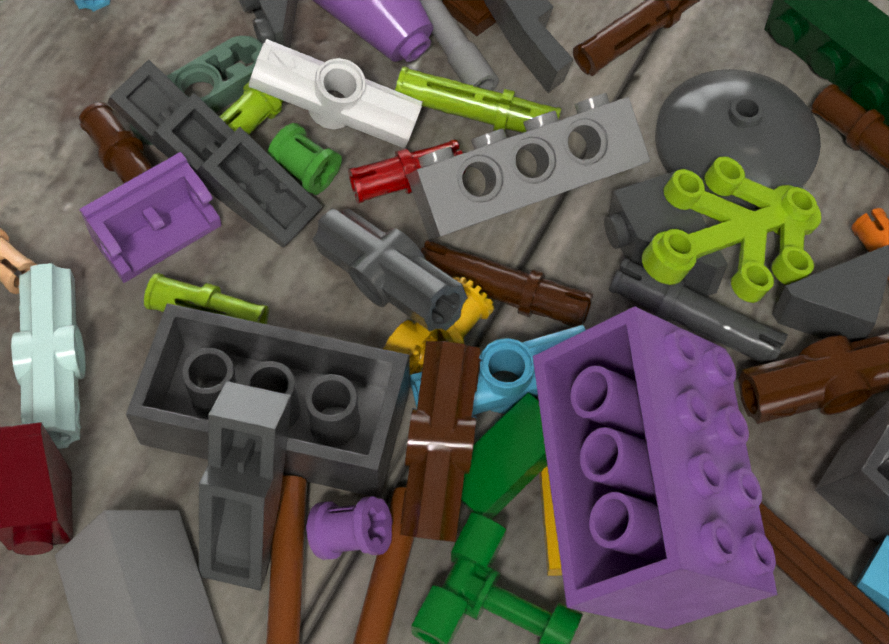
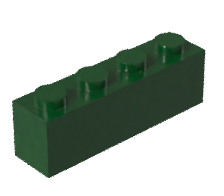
(841, 43)

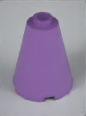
(391, 26)

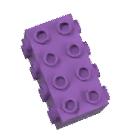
(651, 474)

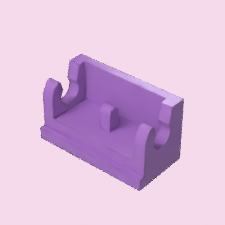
(151, 217)

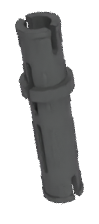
(698, 313)

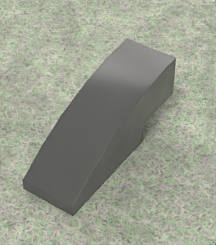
(242, 483)

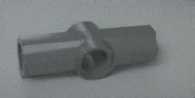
(390, 269)

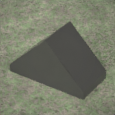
(838, 299)

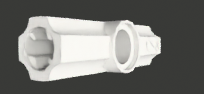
(305, 83)

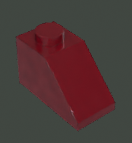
(33, 491)

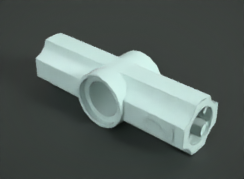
(49, 352)

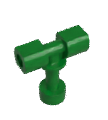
(473, 588)

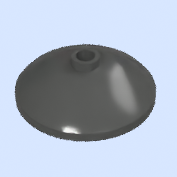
(704, 122)

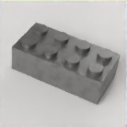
(341, 393)

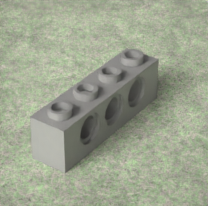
(612, 147)

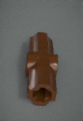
(823, 376)
(440, 441)

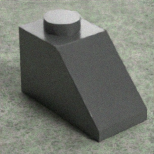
(642, 212)

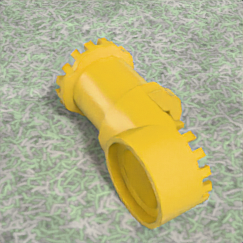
(411, 337)

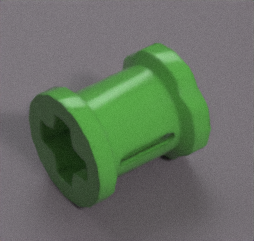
(305, 158)

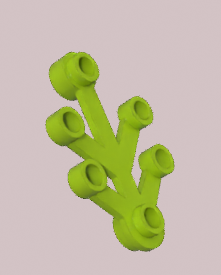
(785, 210)

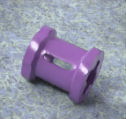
(349, 528)

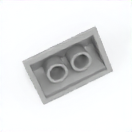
(136, 581)

